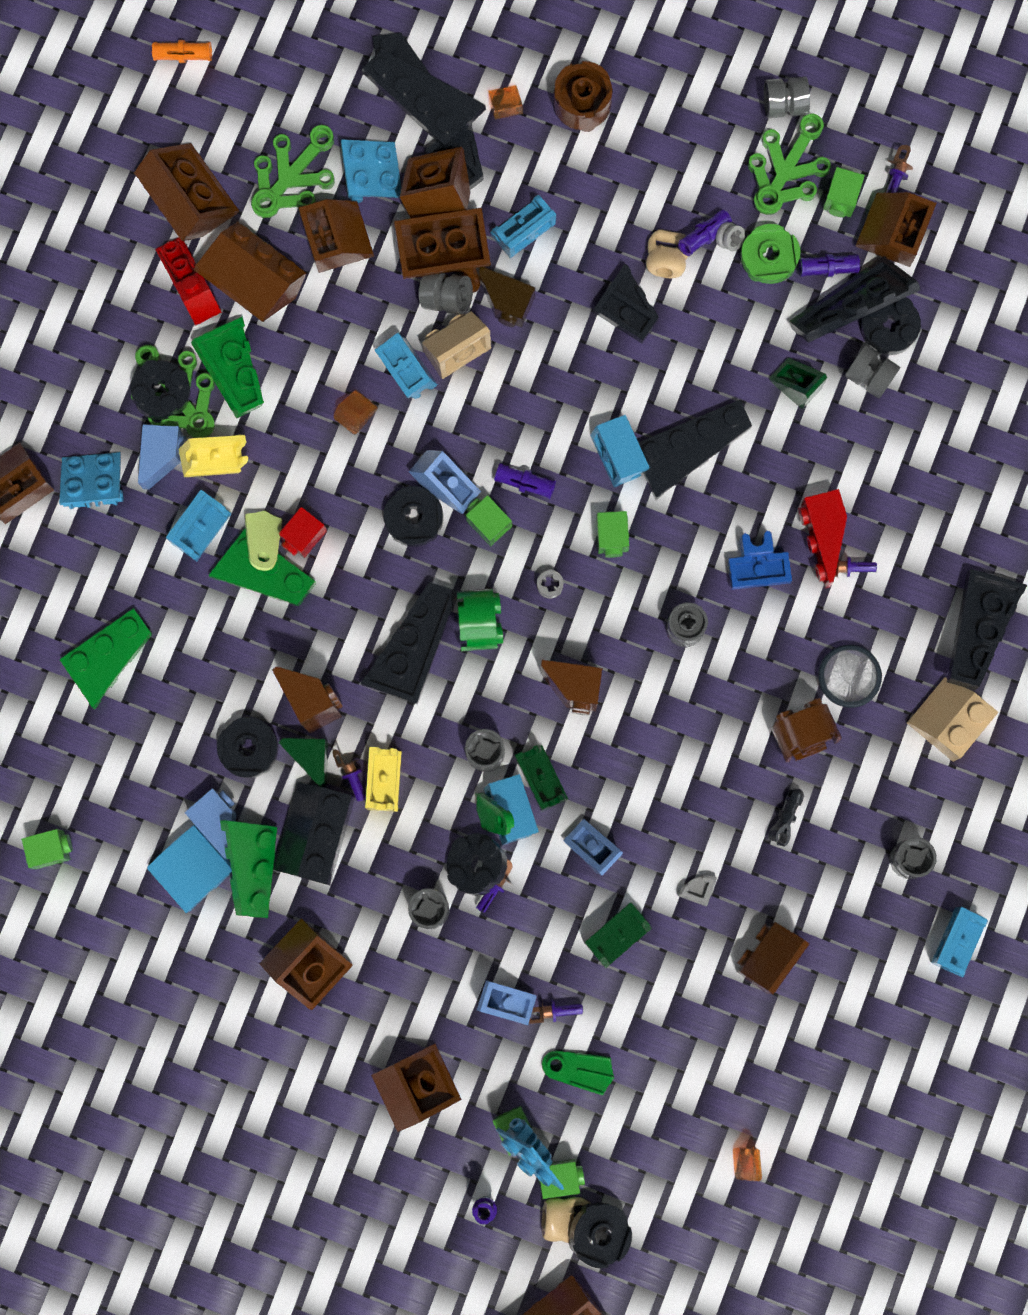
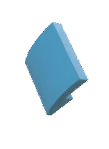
(190, 869)

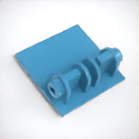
(371, 169)
(90, 480)
(533, 1155)

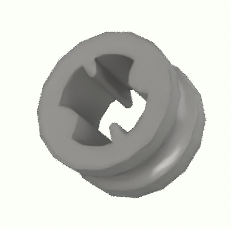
(730, 236)
(556, 578)

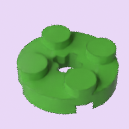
(780, 241)

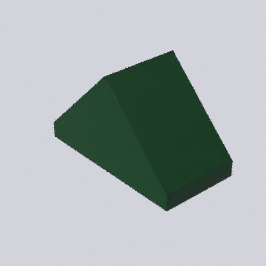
(798, 381)
(310, 755)

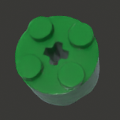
(478, 619)

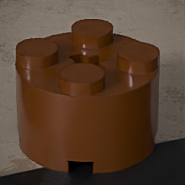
(571, 86)
(805, 731)

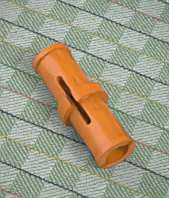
(201, 51)

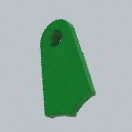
(493, 816)
(581, 1070)

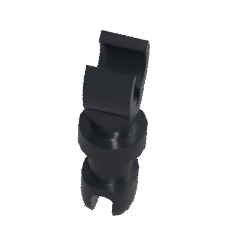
(787, 816)

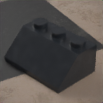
(313, 833)

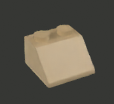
(457, 343)
(952, 719)

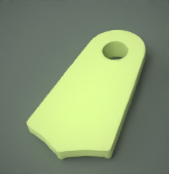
(262, 539)

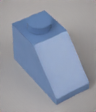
(158, 453)
(444, 480)
(207, 815)

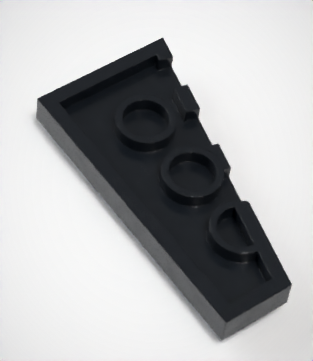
(427, 100)
(859, 296)
(690, 445)
(982, 621)
(410, 654)

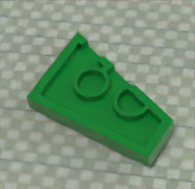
(230, 366)
(281, 582)
(105, 655)
(252, 861)

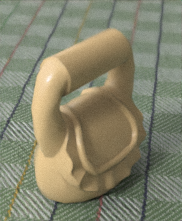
(664, 260)
(558, 1217)

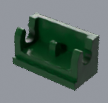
(541, 778)
(618, 935)

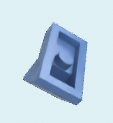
(593, 847)
(506, 1002)

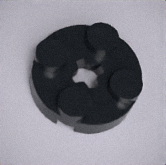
(905, 333)
(167, 404)
(401, 505)
(236, 734)
(459, 862)
(583, 1238)

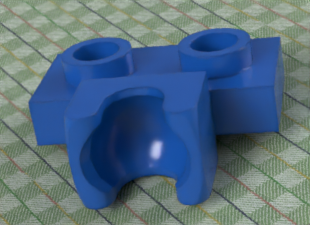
(759, 565)

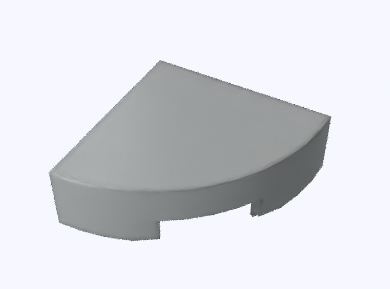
(698, 889)

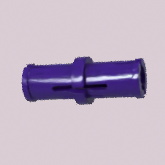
(704, 233)
(829, 265)
(525, 481)
(481, 1217)

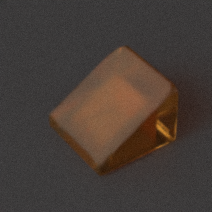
(506, 102)
(354, 412)
(747, 1163)

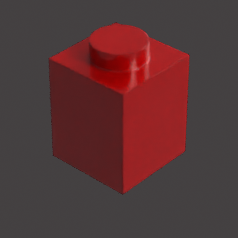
(302, 533)

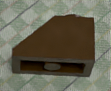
(507, 297)

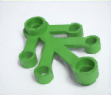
(787, 169)
(291, 175)
(191, 414)

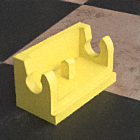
(212, 455)
(383, 779)

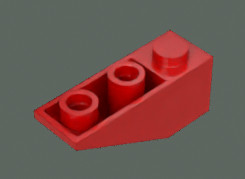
(189, 284)
(826, 526)

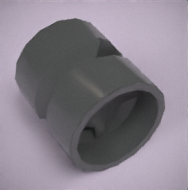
(786, 97)
(446, 293)
(872, 371)
(686, 624)
(485, 750)
(913, 858)
(428, 909)

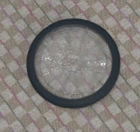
(850, 676)

